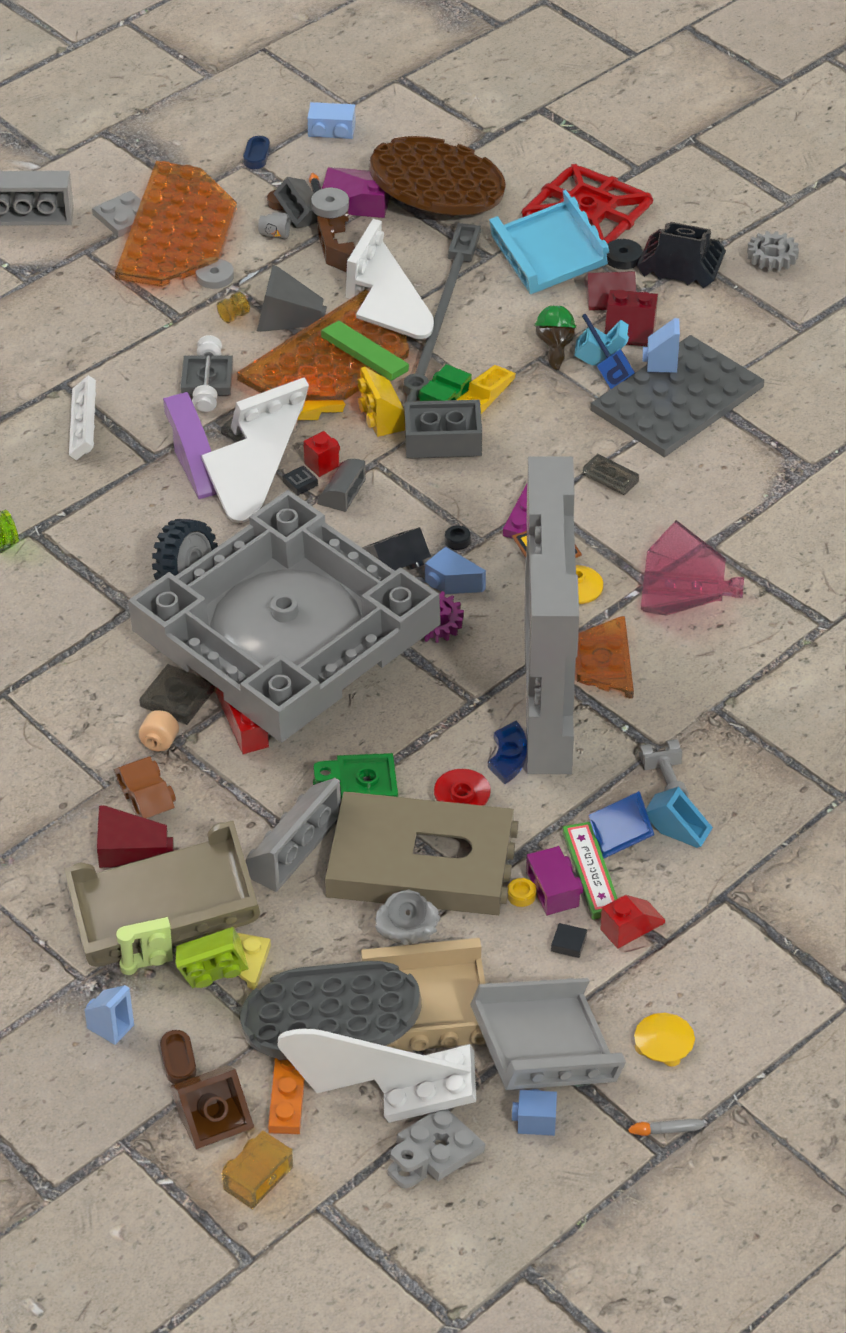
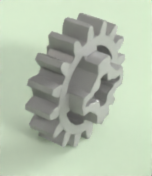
(773, 251)

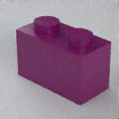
(554, 880)

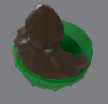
(557, 329)

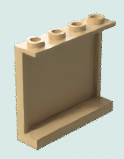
(447, 983)

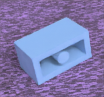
(331, 120)

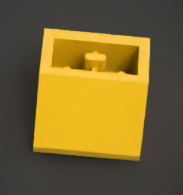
(380, 403)

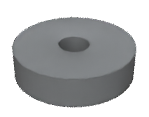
(330, 202)
(215, 275)

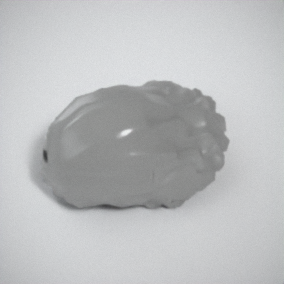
(404, 928)

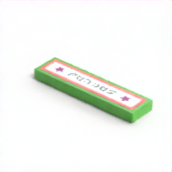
(589, 867)

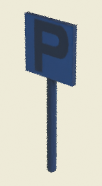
(616, 366)

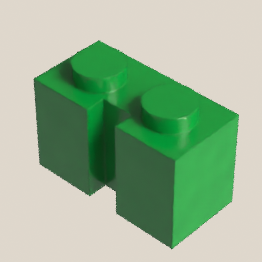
(446, 385)

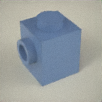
(535, 1112)

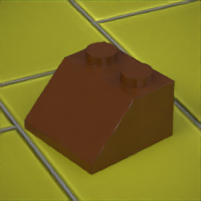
(212, 1106)

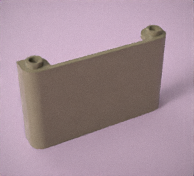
(195, 887)

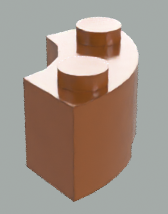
(145, 787)

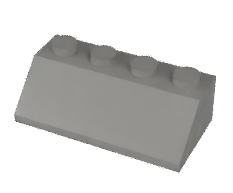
(295, 835)

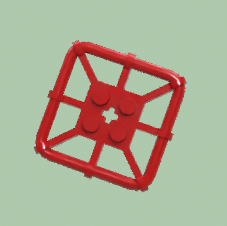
(595, 201)

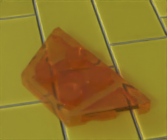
(605, 657)

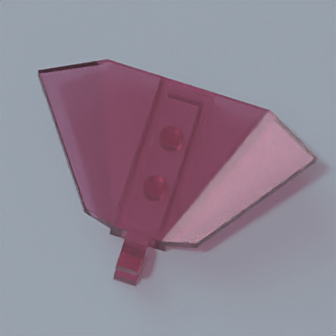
(684, 574)

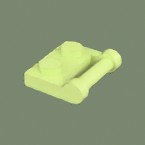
(154, 944)

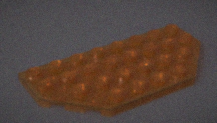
(177, 226)
(326, 368)

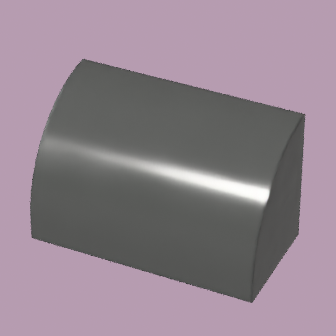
(295, 198)
(344, 485)

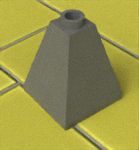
(289, 303)

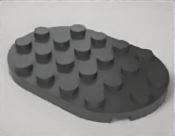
(348, 999)

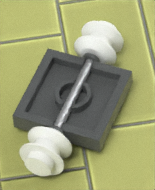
(207, 374)

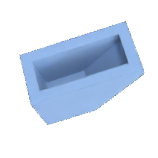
(663, 348)
(110, 1014)

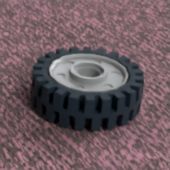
(181, 546)

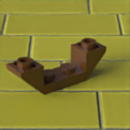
(334, 253)

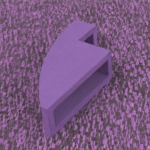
(189, 442)

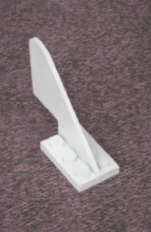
(392, 298)
(247, 468)
(409, 1081)

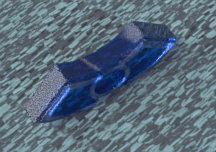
(511, 752)

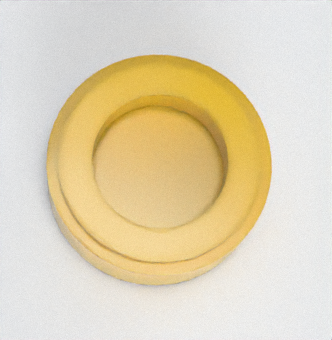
(521, 892)

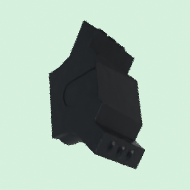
(682, 254)

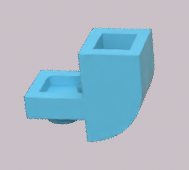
(589, 349)

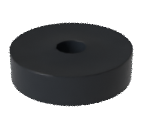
(623, 254)

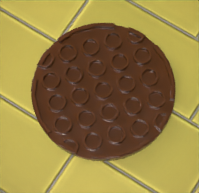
(437, 175)

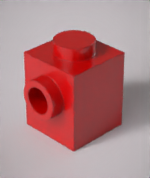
(321, 453)

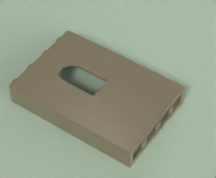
(377, 843)

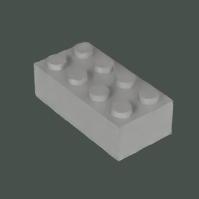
(35, 198)

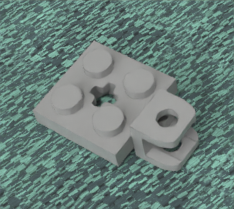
(420, 1154)

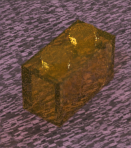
(257, 1169)

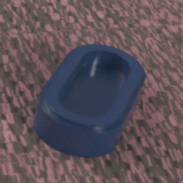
(256, 152)

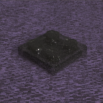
(177, 693)

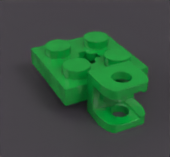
(353, 769)

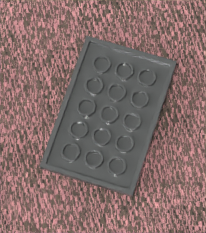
(673, 407)

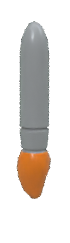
(664, 1127)

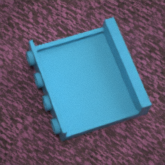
(550, 245)

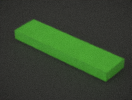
(365, 350)

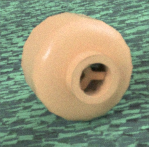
(158, 730)

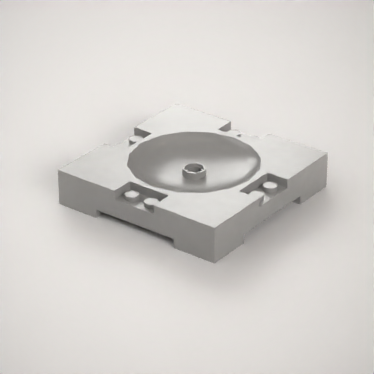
(285, 615)
(550, 615)

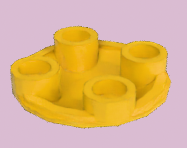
(664, 1038)

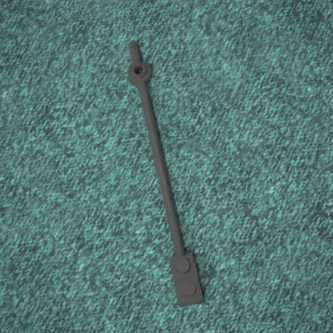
(461, 249)

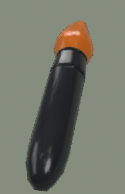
(314, 181)

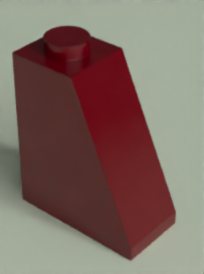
(129, 838)

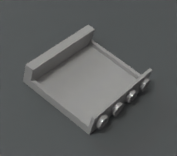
(544, 1034)

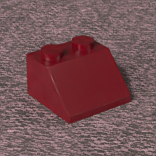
(636, 310)

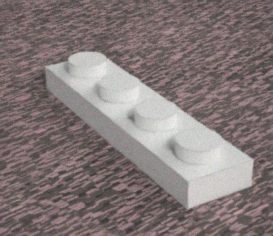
(82, 418)

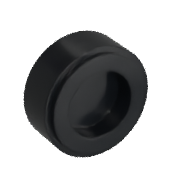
(457, 537)

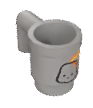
(275, 225)

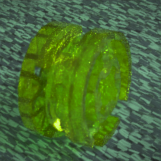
(8, 530)

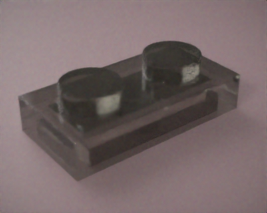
(610, 474)

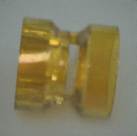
(231, 308)

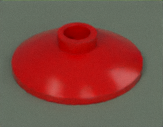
(462, 787)

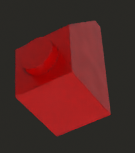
(628, 919)

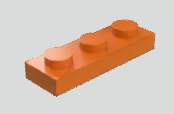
(286, 1099)

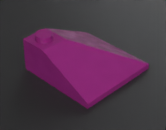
(364, 194)

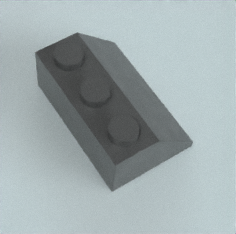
(443, 428)

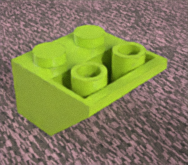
(211, 958)

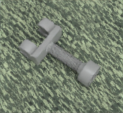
(664, 761)

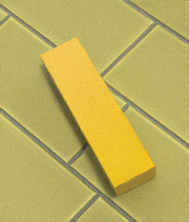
(488, 386)

